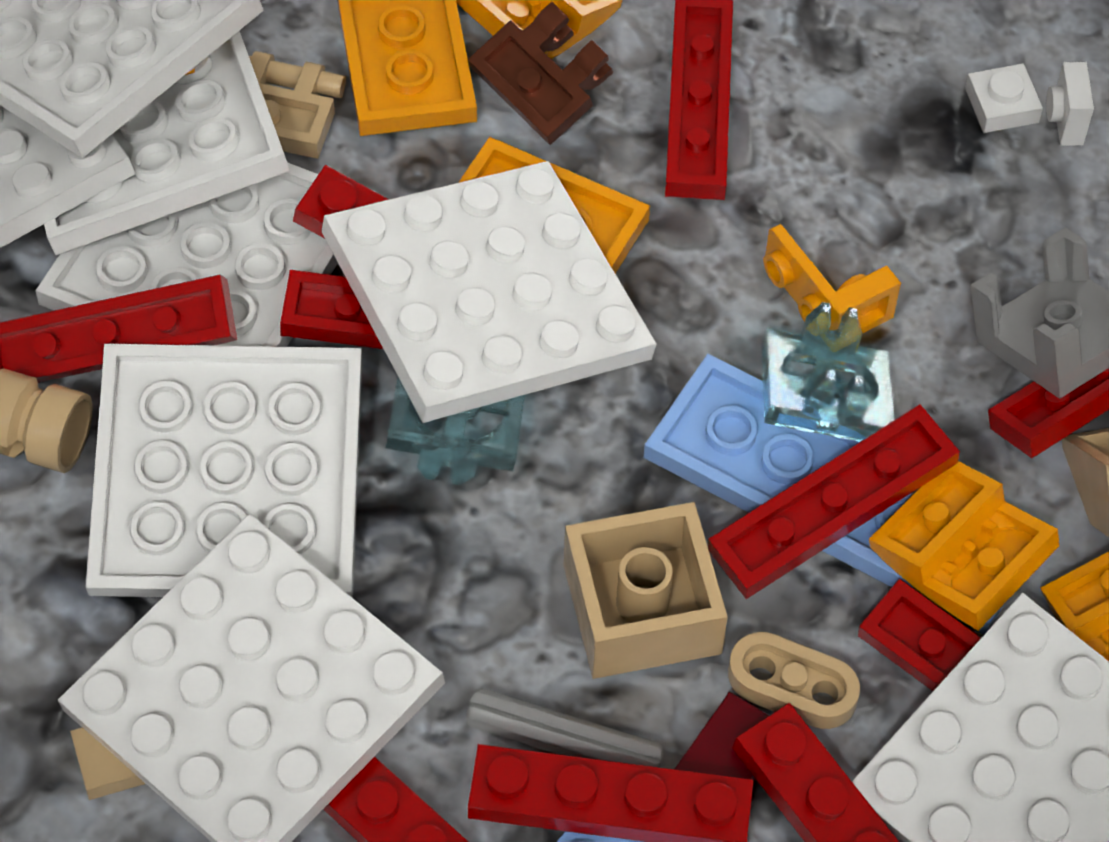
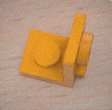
(790, 268)

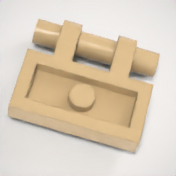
(298, 114)

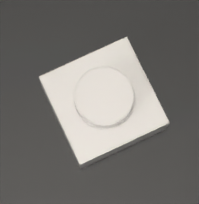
(1003, 98)
(1071, 103)

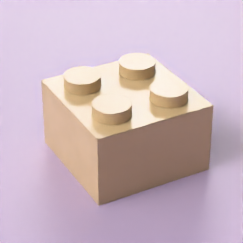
(644, 590)

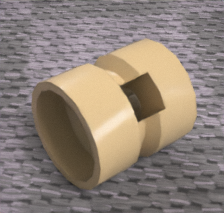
(43, 423)

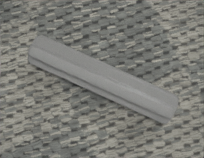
(557, 731)

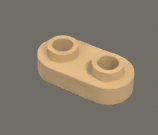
(795, 678)

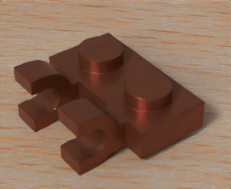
(531, 82)

